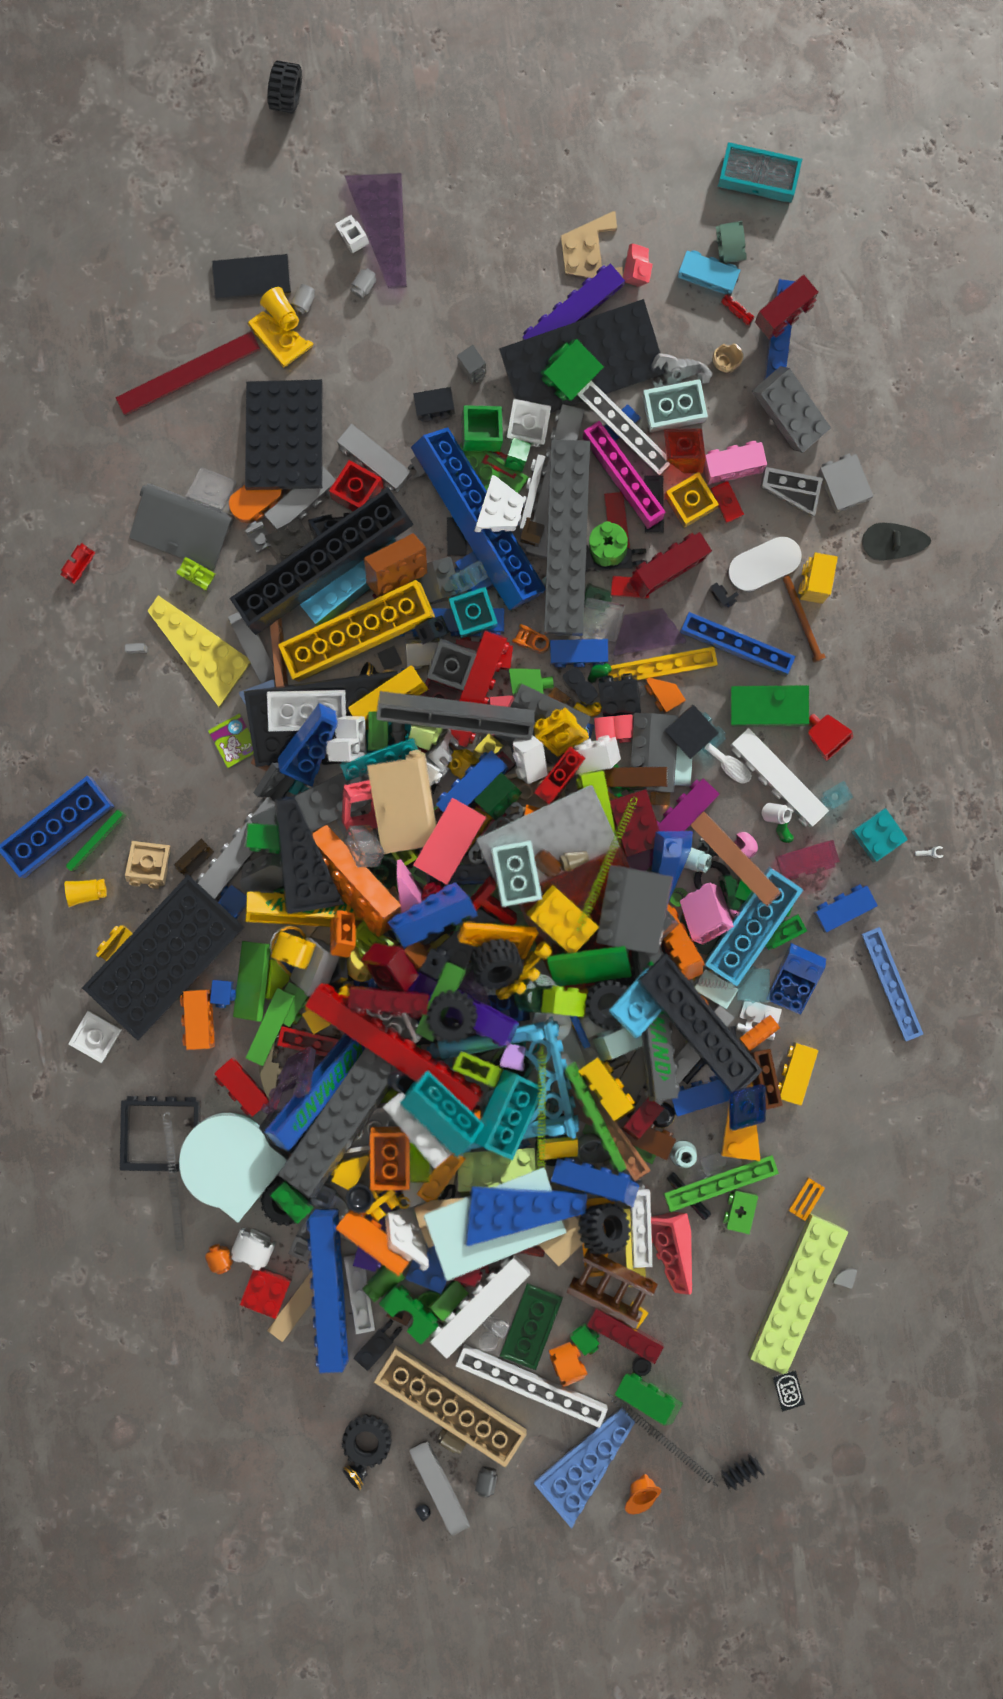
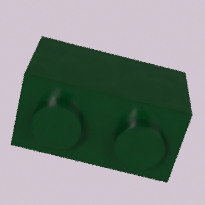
(498, 796)

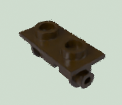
(194, 858)

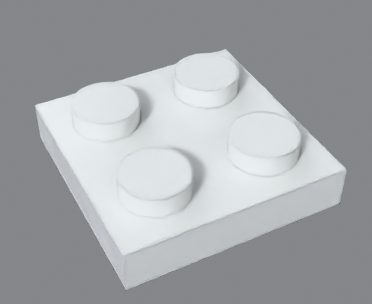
(95, 1036)

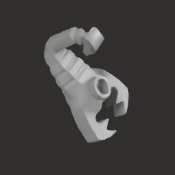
(679, 369)

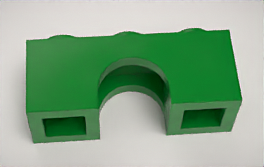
(423, 1323)

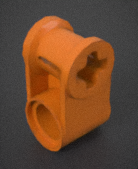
(530, 639)

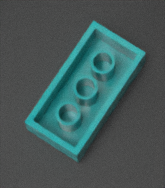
(442, 1114)
(508, 1114)

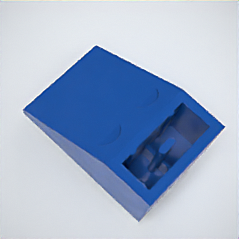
(796, 978)

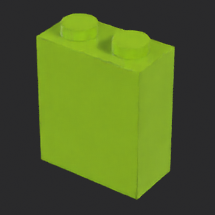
(478, 1069)

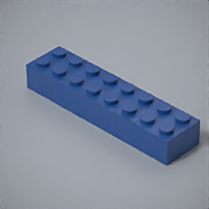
(328, 1291)

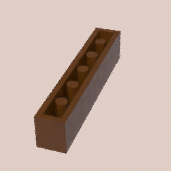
(652, 1140)

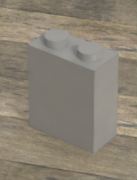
(845, 483)
(319, 969)

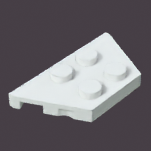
(500, 507)
(406, 1236)

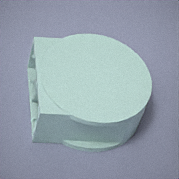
(229, 1162)

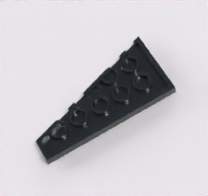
(304, 871)

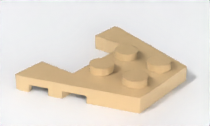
(582, 247)

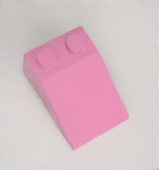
(409, 889)

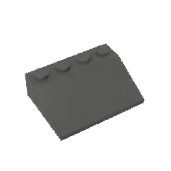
(530, 699)
(634, 909)

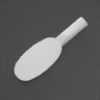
(731, 765)

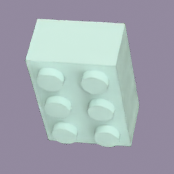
(675, 406)
(516, 873)

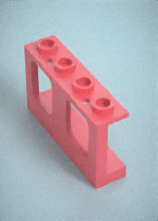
(355, 793)

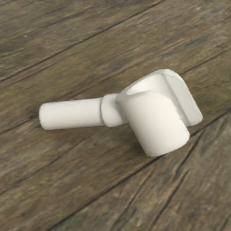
(932, 852)

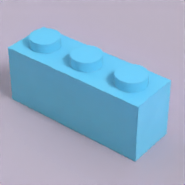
(709, 272)

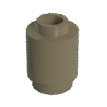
(451, 1441)

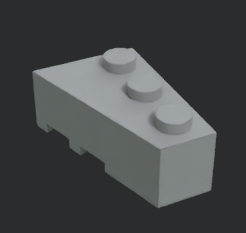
(794, 488)

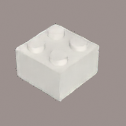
(598, 754)

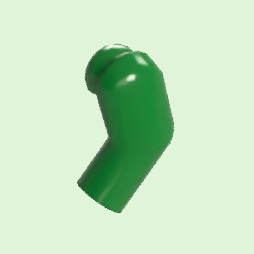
(784, 833)

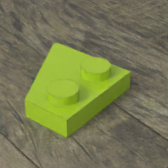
(366, 939)

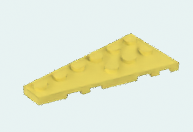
(208, 656)

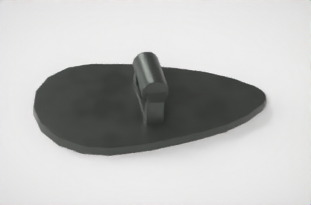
(893, 541)

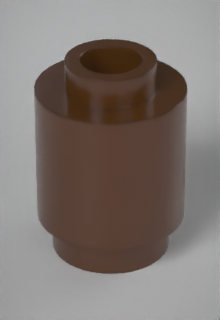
(547, 863)

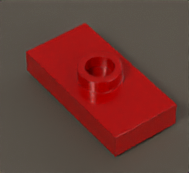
(727, 501)
(623, 588)

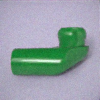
(599, 671)

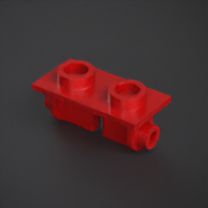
(82, 556)

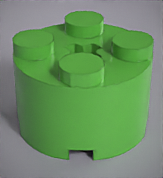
(608, 534)

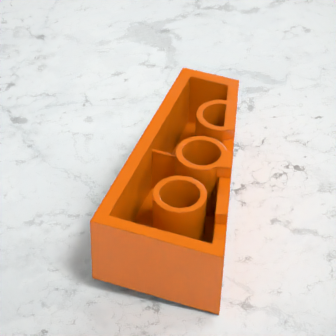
(682, 949)

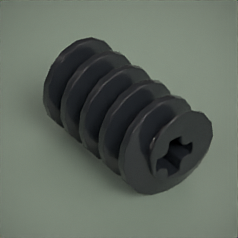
(741, 1472)

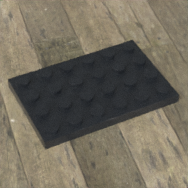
(284, 435)

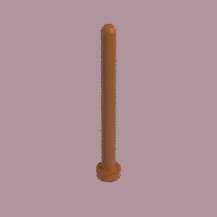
(803, 620)

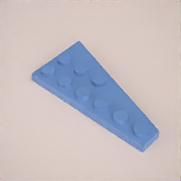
(578, 1472)

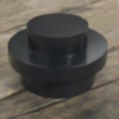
(641, 1366)

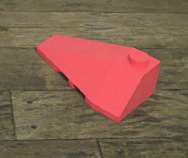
(673, 1243)

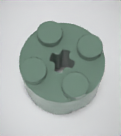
(732, 242)

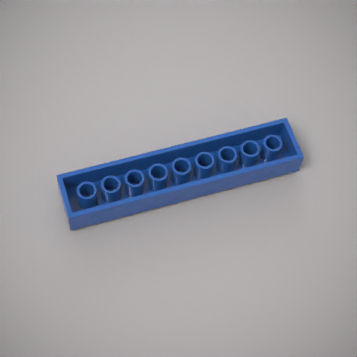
(464, 498)

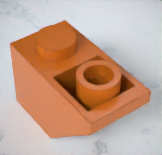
(666, 694)

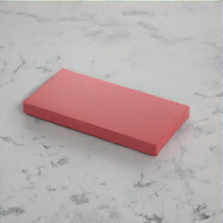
(449, 841)

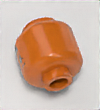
(219, 1259)

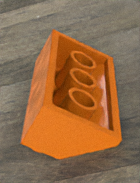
(371, 1239)

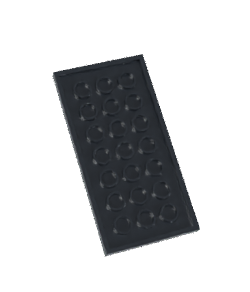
(617, 339)
(270, 744)
(163, 957)

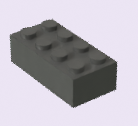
(791, 409)

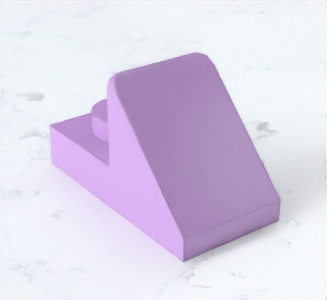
(514, 1057)

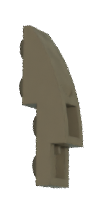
(270, 1070)

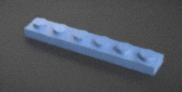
(892, 984)

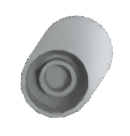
(591, 1149)

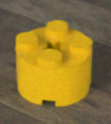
(293, 950)

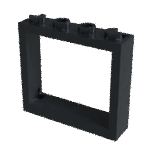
(125, 1164)

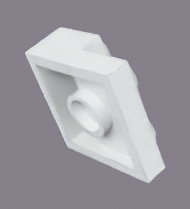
(529, 422)

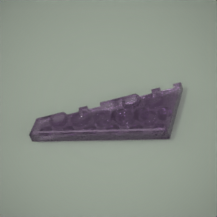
(381, 211)

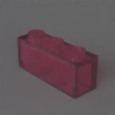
(808, 860)

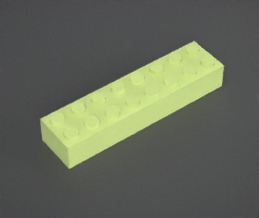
(797, 1294)

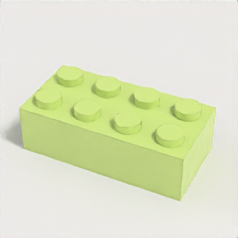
(493, 1169)

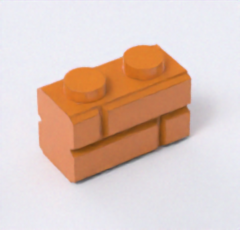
(342, 933)

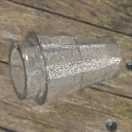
(497, 1327)

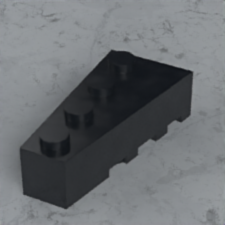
(461, 952)

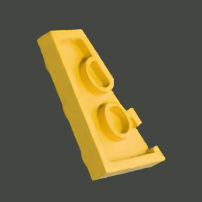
(283, 344)

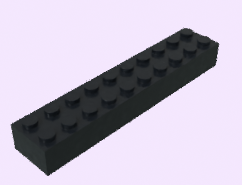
(321, 561)

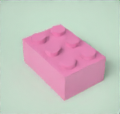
(734, 462)

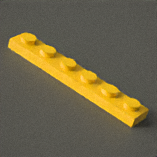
(667, 664)

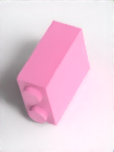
(706, 913)

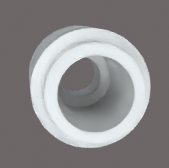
(776, 813)

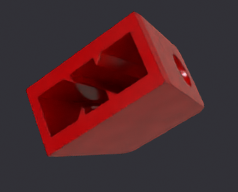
(828, 735)

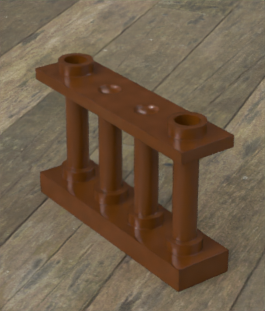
(612, 1305)

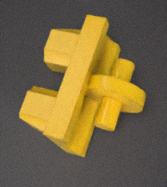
(388, 1197)

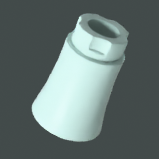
(698, 861)
(681, 1147)

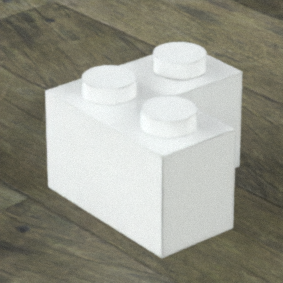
(349, 740)

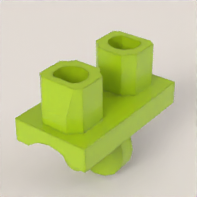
(196, 573)

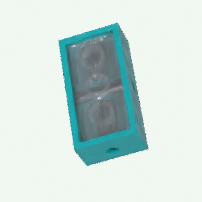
(760, 172)

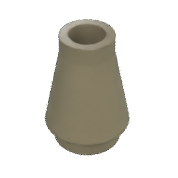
(573, 860)

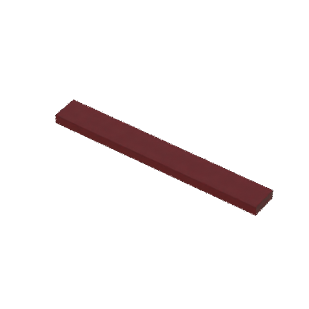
(188, 373)

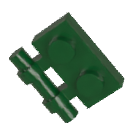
(728, 888)

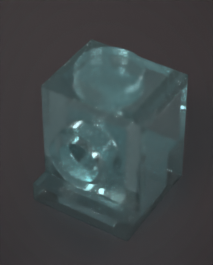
(843, 795)

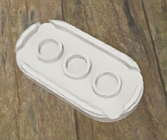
(764, 564)

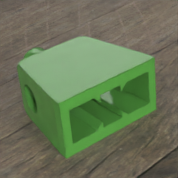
(530, 678)

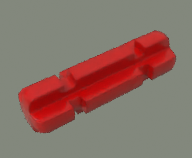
(737, 309)

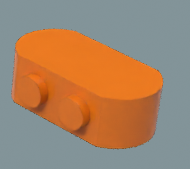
(252, 504)

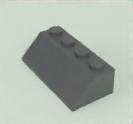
(654, 747)

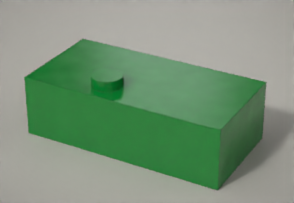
(769, 706)

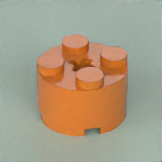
(566, 1364)

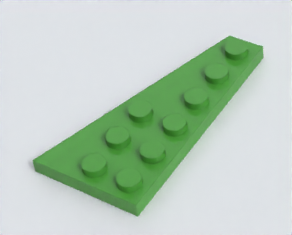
(591, 1110)

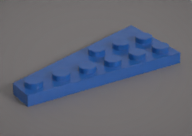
(510, 1211)

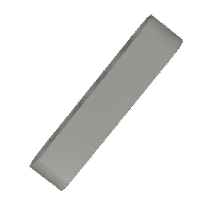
(439, 1488)

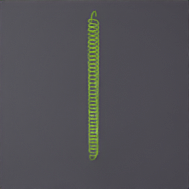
(606, 863)
(541, 1107)

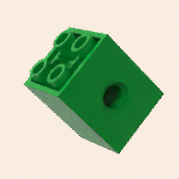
(570, 370)

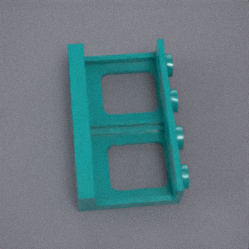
(354, 768)

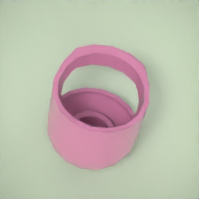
(746, 844)

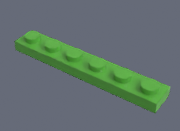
(720, 1183)

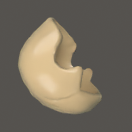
(727, 357)

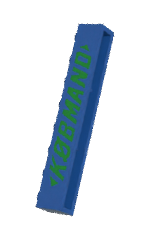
(325, 1081)

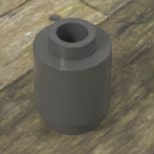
(486, 1481)

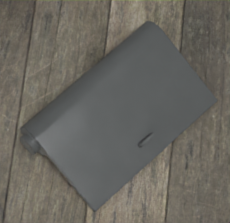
(180, 526)

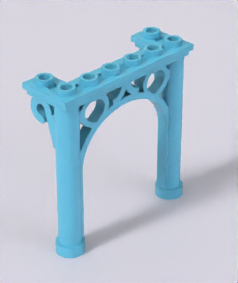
(536, 1033)

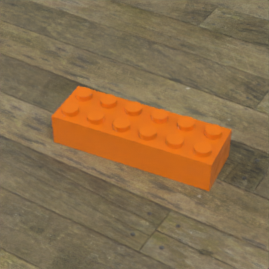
(356, 885)

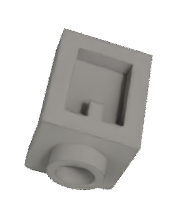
(256, 534)

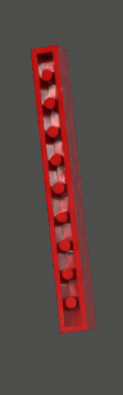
(389, 1044)

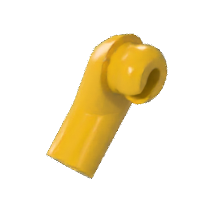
(591, 710)

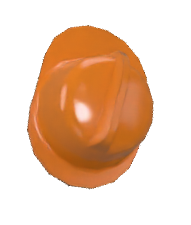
(642, 1495)

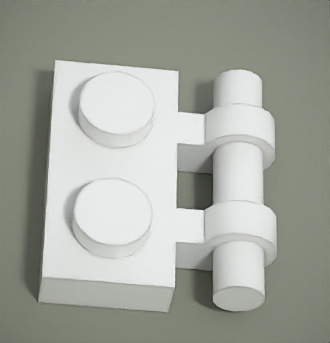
(756, 1013)

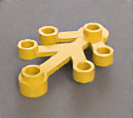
(542, 951)

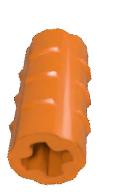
(759, 1033)

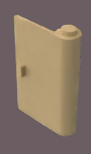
(402, 802)

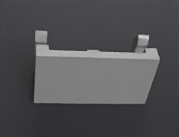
(441, 752)

